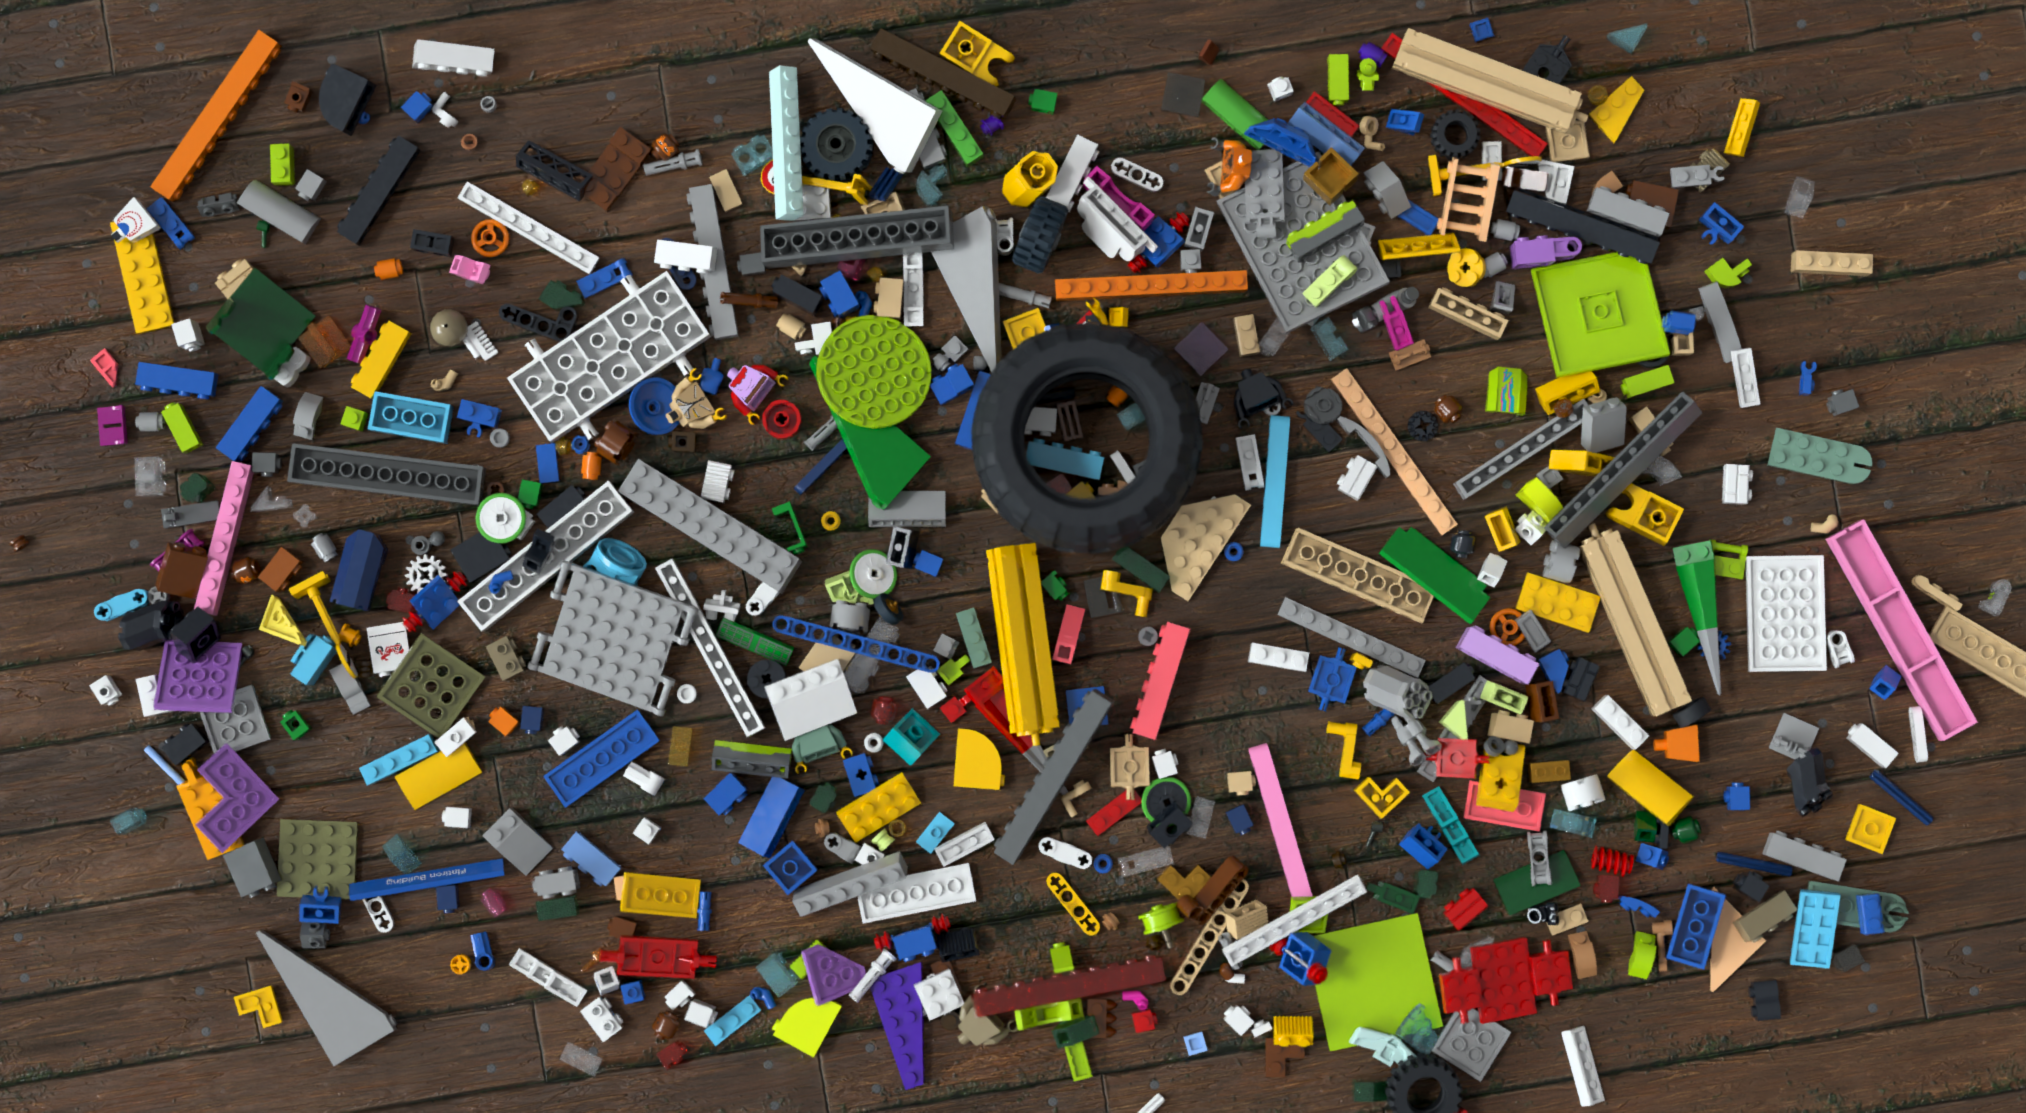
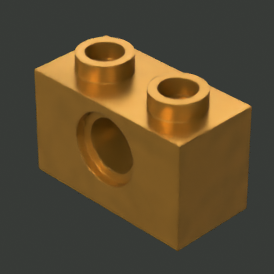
(1549, 771)

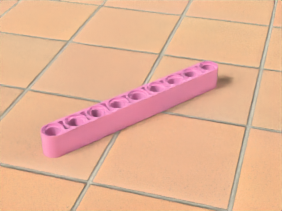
(1279, 821)

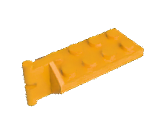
(198, 800)

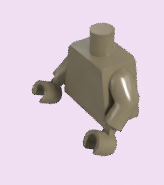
(981, 1030)

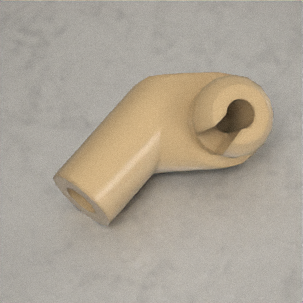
(445, 383)
(1827, 526)

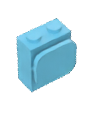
(313, 658)

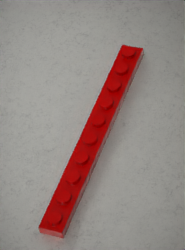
(1489, 115)

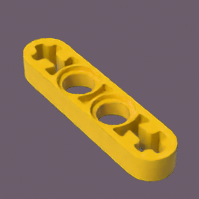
(1076, 901)

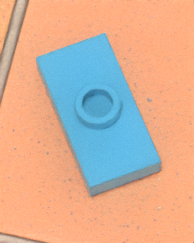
(935, 832)

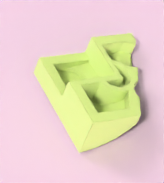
(841, 589)

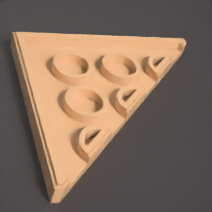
(1728, 947)

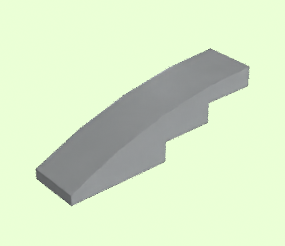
(1720, 320)

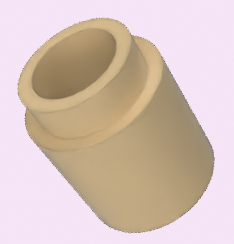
(791, 326)

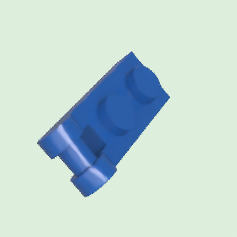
(170, 222)
(603, 278)

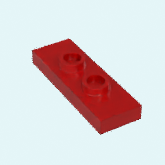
(1332, 114)

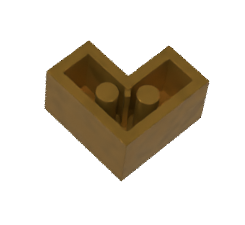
(1180, 886)

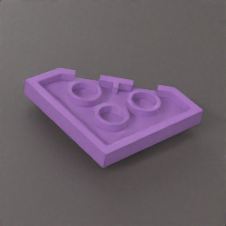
(830, 973)

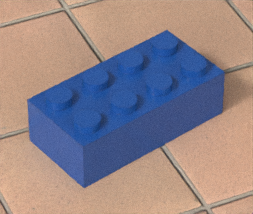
(1696, 926)

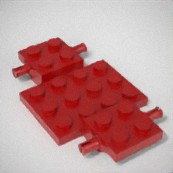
(1505, 980)

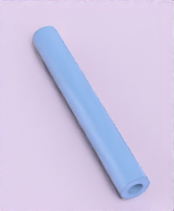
(163, 764)

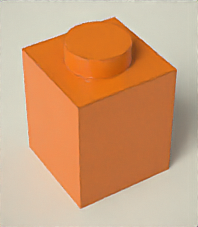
(503, 720)

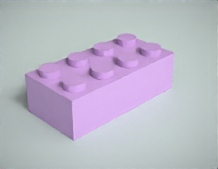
(1497, 655)

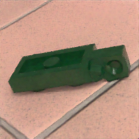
(1394, 896)

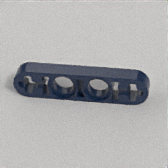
(821, 468)

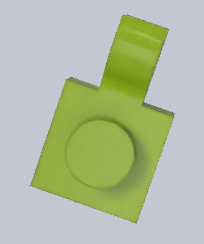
(951, 670)

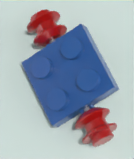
(1165, 238)
(435, 602)

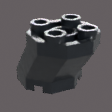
(149, 625)
(1809, 782)

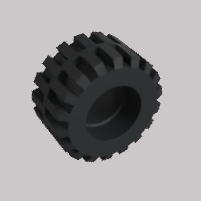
(1466, 123)

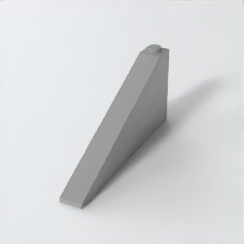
(974, 278)
(334, 1011)

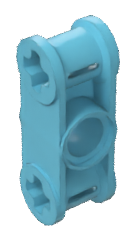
(121, 604)

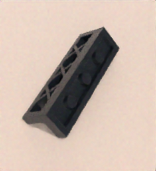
(546, 173)

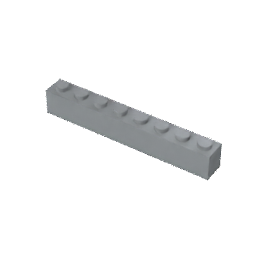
(709, 234)
(1519, 452)

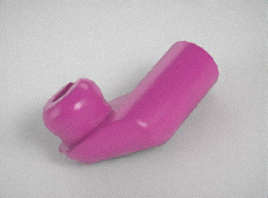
(1138, 998)

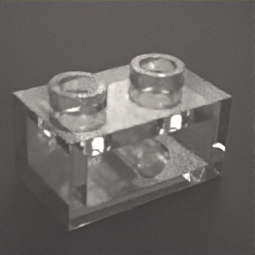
(149, 476)

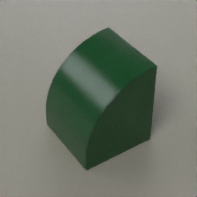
(1645, 826)

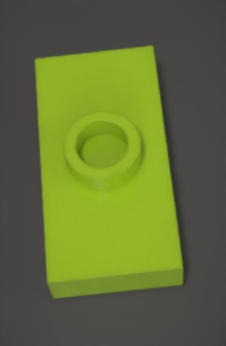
(1078, 1061)

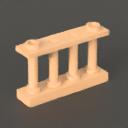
(1487, 192)

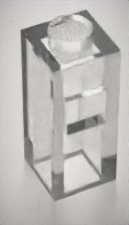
(1273, 339)

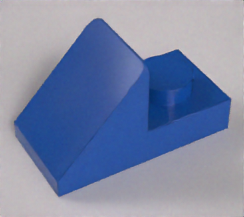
(1405, 121)

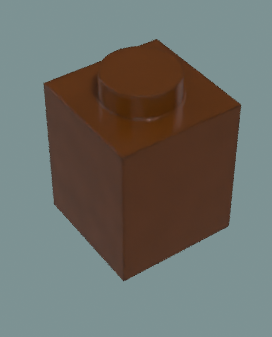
(621, 926)

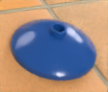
(658, 394)

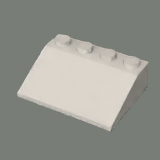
(811, 699)

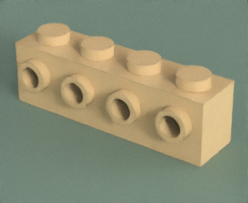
(1468, 314)

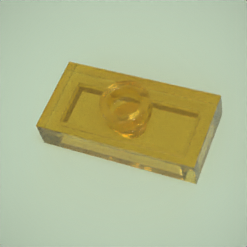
(680, 746)

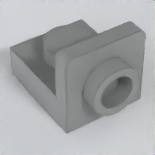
(1470, 714)

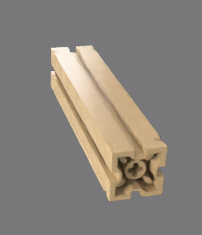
(1488, 81)
(1633, 621)

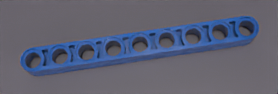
(848, 638)

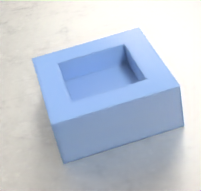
(1195, 1043)

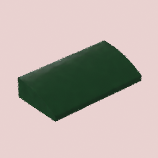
(1519, 894)

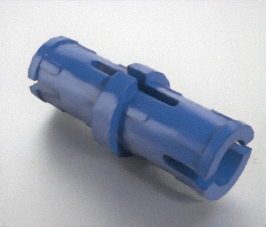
(1377, 721)
(704, 911)

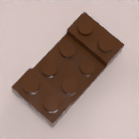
(615, 168)

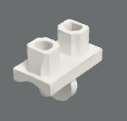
(721, 603)

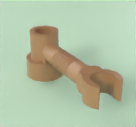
(1662, 929)

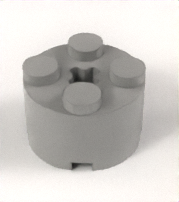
(1561, 562)
(850, 617)

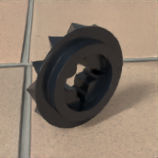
(1419, 434)

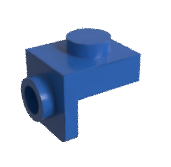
(1652, 856)

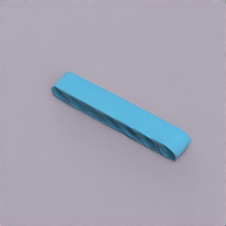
(1275, 481)

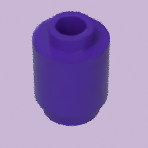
(1374, 52)

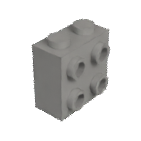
(551, 883)

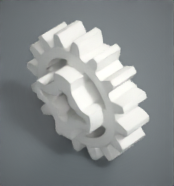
(418, 568)

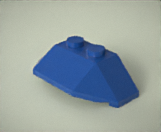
(1284, 139)

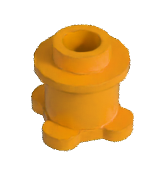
(350, 635)

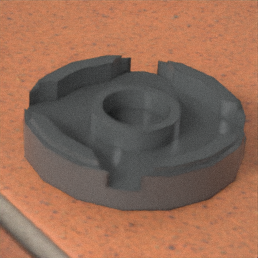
(1323, 405)

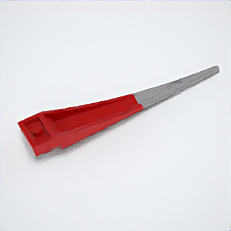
(990, 700)

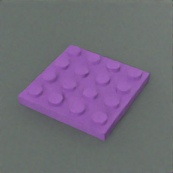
(200, 686)

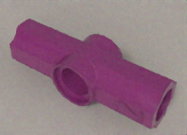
(364, 333)

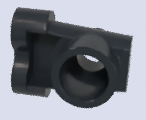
(1544, 913)

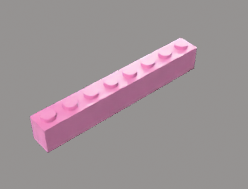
(224, 537)

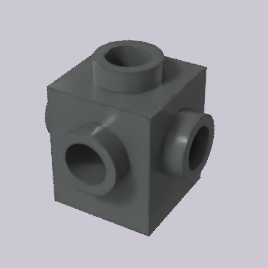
(314, 935)

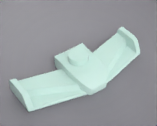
(1387, 1047)

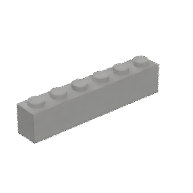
(850, 884)

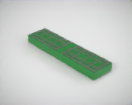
(754, 641)

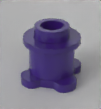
(991, 125)

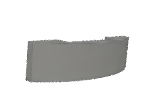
(1349, 426)

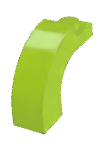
(1049, 1013)

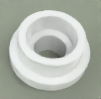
(878, 747)

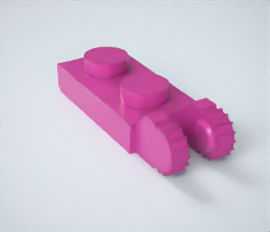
(1396, 325)

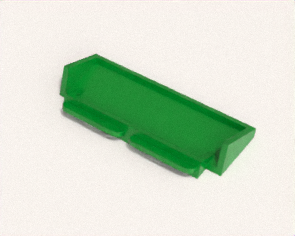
(1436, 572)

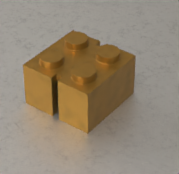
(1331, 177)

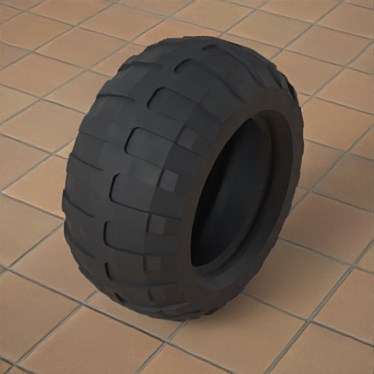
(1104, 355)

